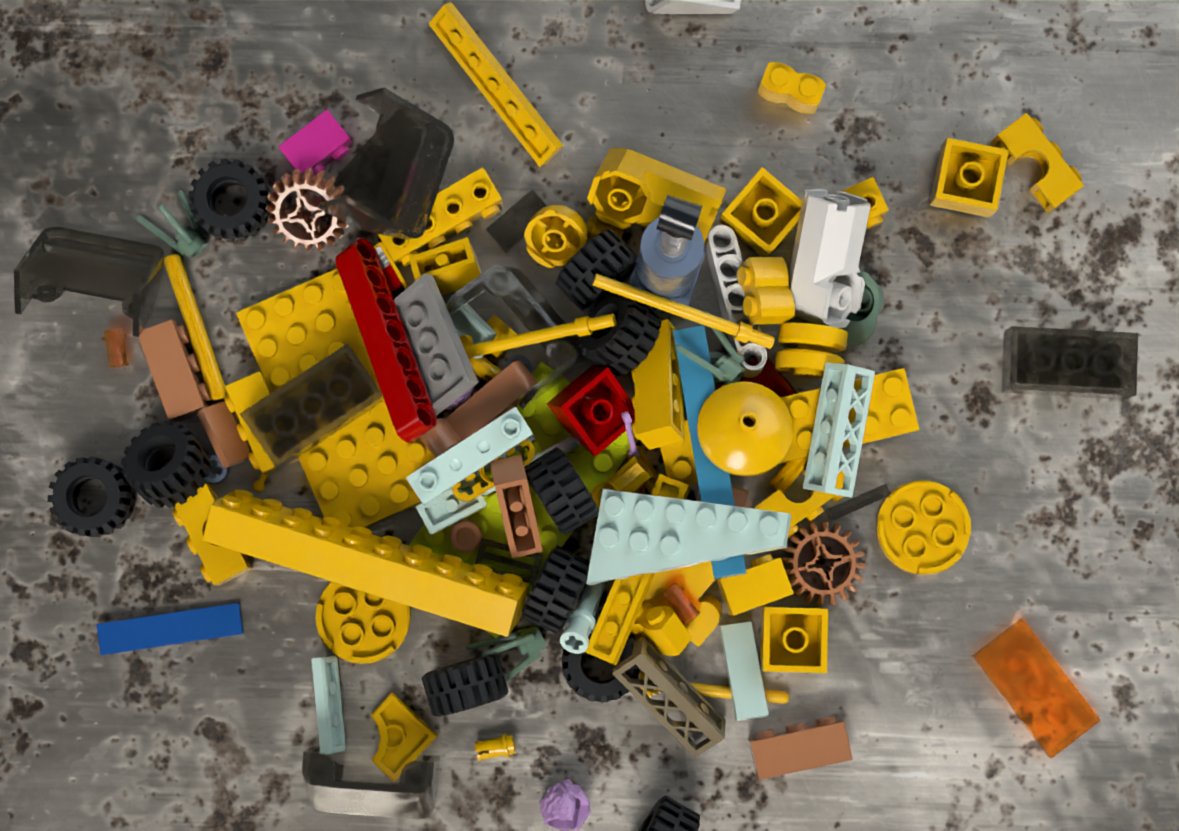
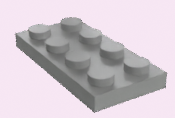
(435, 343)

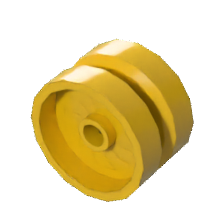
(811, 348)

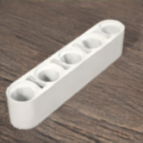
(727, 287)

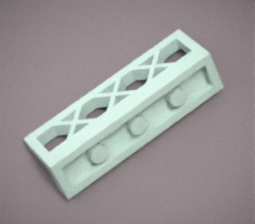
(833, 428)

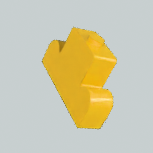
(695, 581)

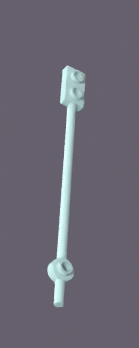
(447, 509)

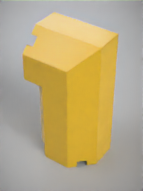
(635, 188)

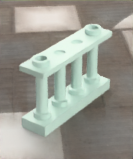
(470, 456)

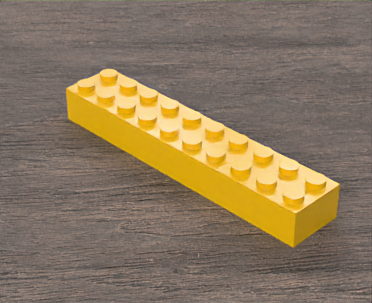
(367, 561)

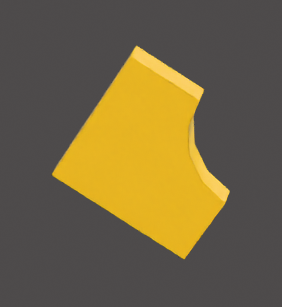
(401, 736)

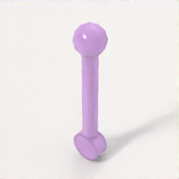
(634, 451)

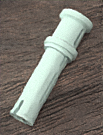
(582, 620)

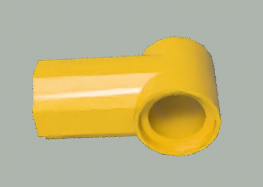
(627, 479)

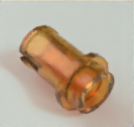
(115, 348)
(680, 603)

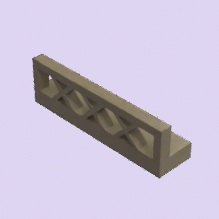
(678, 690)

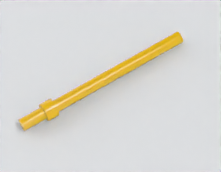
(581, 326)
(741, 331)

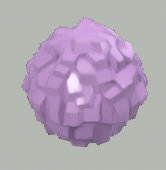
(565, 806)

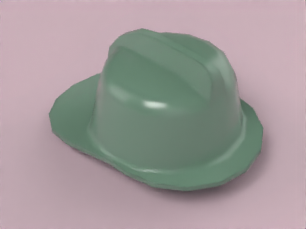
(865, 320)

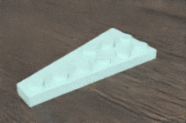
(664, 533)

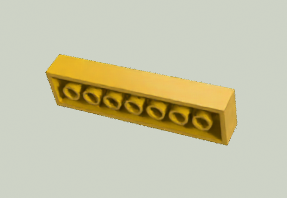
(888, 415)

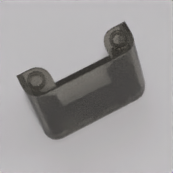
(409, 799)

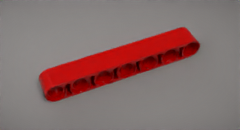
(385, 341)

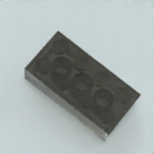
(1070, 362)
(312, 407)

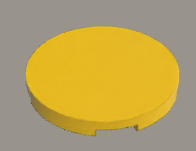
(923, 527)
(360, 624)

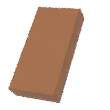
(223, 434)

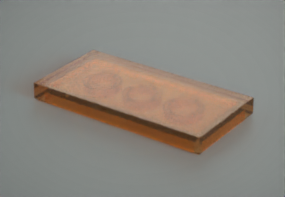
(1036, 688)

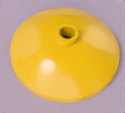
(733, 444)

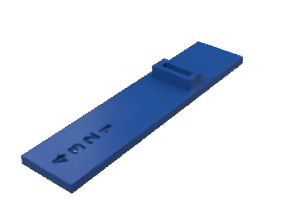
(169, 629)

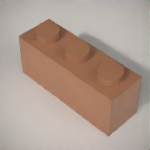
(174, 370)
(516, 506)
(800, 747)

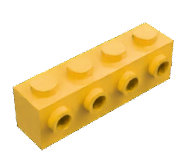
(452, 213)
(659, 393)

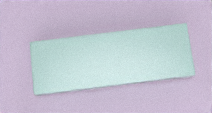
(743, 671)
(328, 704)

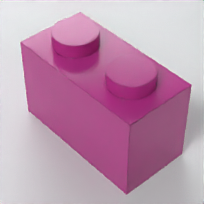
(317, 144)

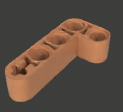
(484, 407)

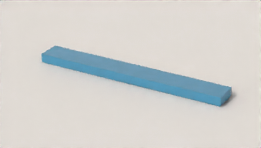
(712, 481)

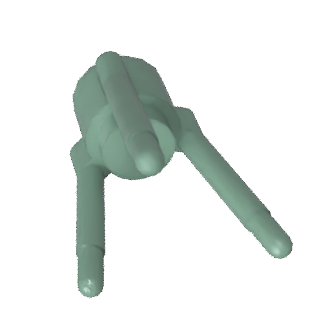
(189, 240)
(725, 369)
(527, 640)

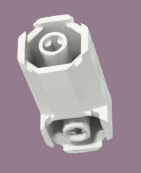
(828, 257)

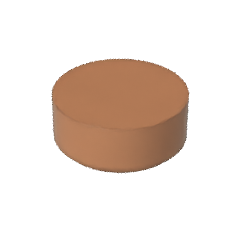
(465, 536)

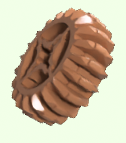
(286, 217)
(827, 577)

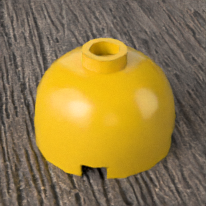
(555, 235)

